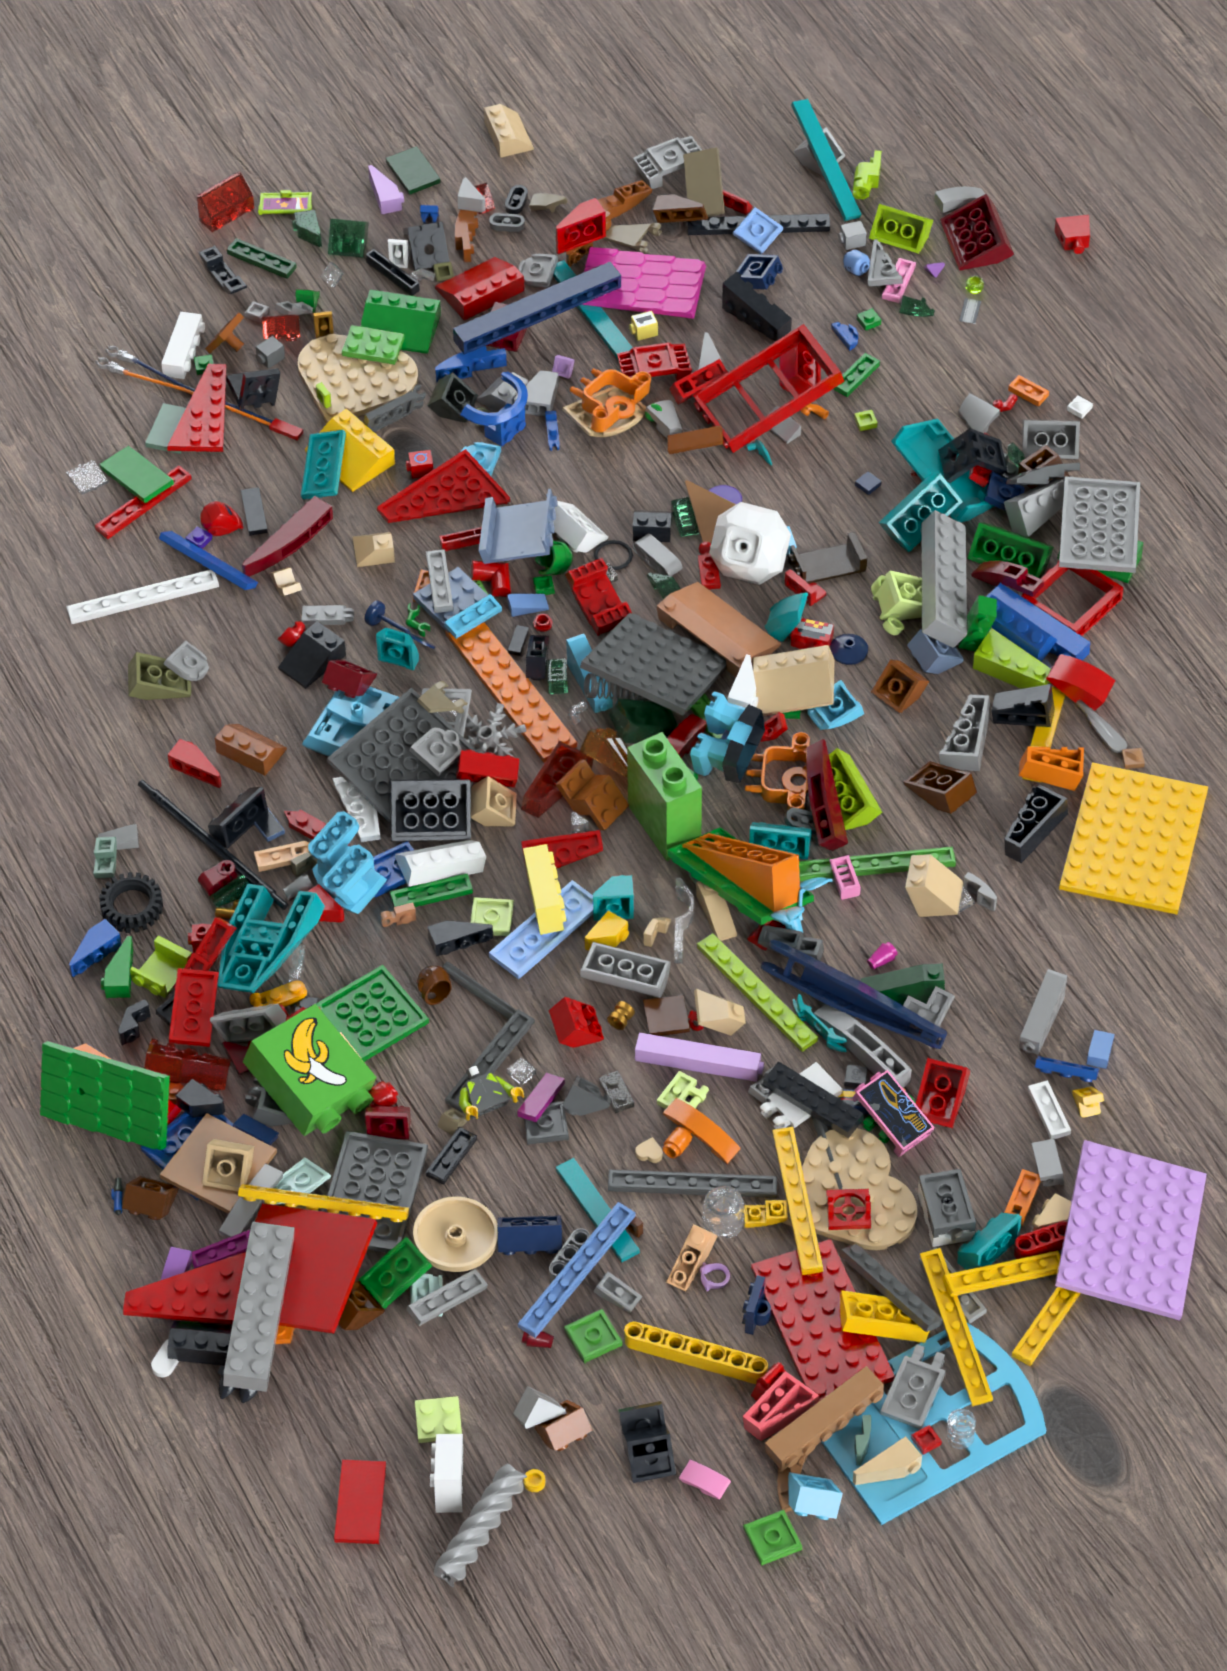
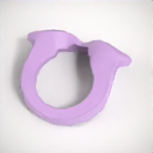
(706, 1268)

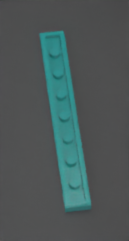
(826, 160)
(596, 316)

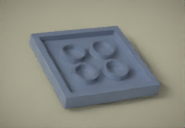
(463, 591)

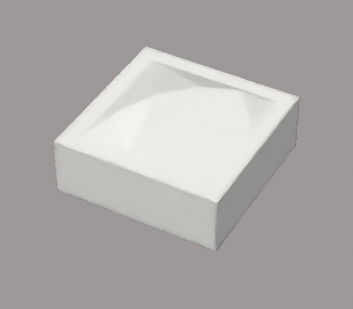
(1079, 407)

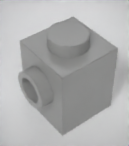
(852, 235)

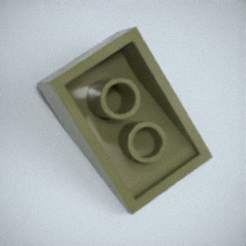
(153, 680)

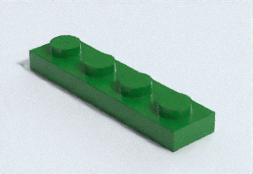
(433, 891)

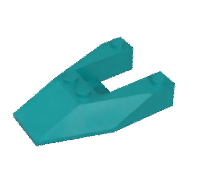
(263, 946)

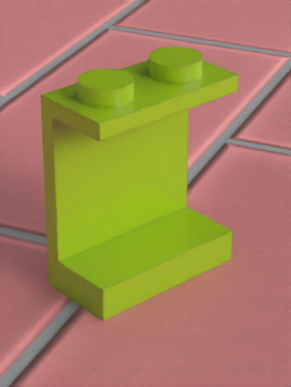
(161, 968)

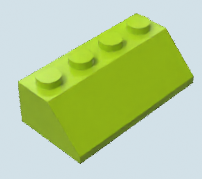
(854, 796)

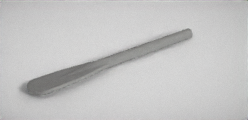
(1102, 728)

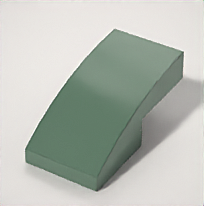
(105, 855)
(862, 1441)

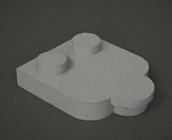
(437, 749)

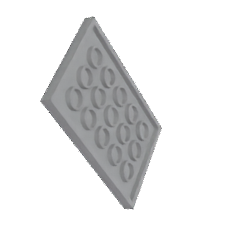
(1099, 524)

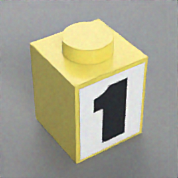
(644, 325)

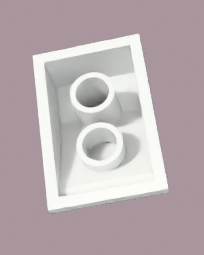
(744, 688)

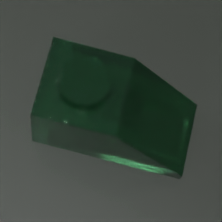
(307, 227)

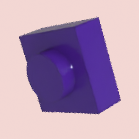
(199, 537)

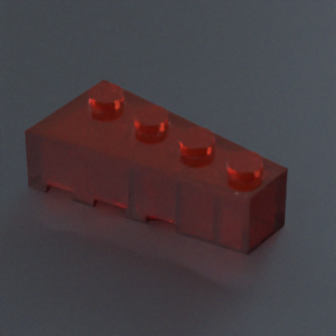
(543, 790)
(187, 1065)

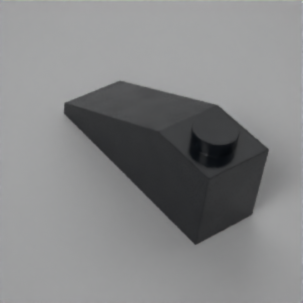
(537, 657)

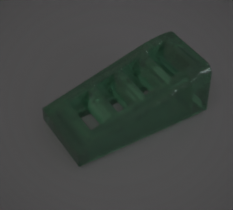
(680, 506)
(557, 676)
(230, 892)

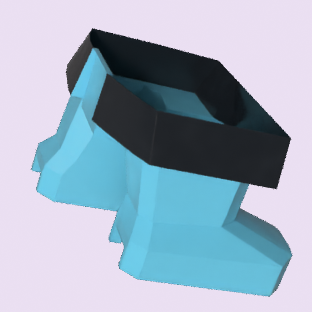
(736, 752)

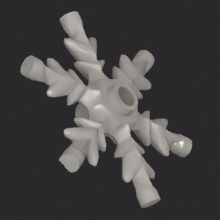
(488, 735)

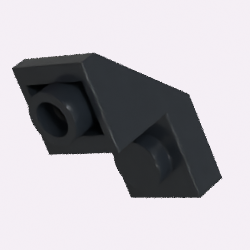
(129, 1028)

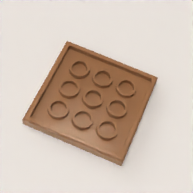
(188, 1163)

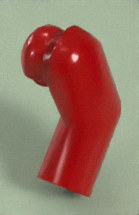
(1007, 405)

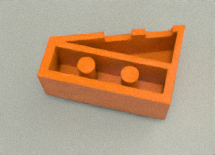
(1053, 766)

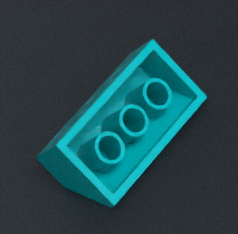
(906, 519)

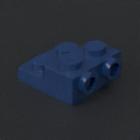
(760, 270)

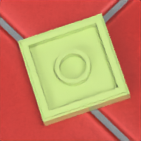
(494, 912)

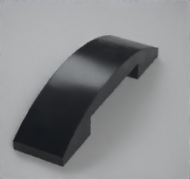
(220, 271)

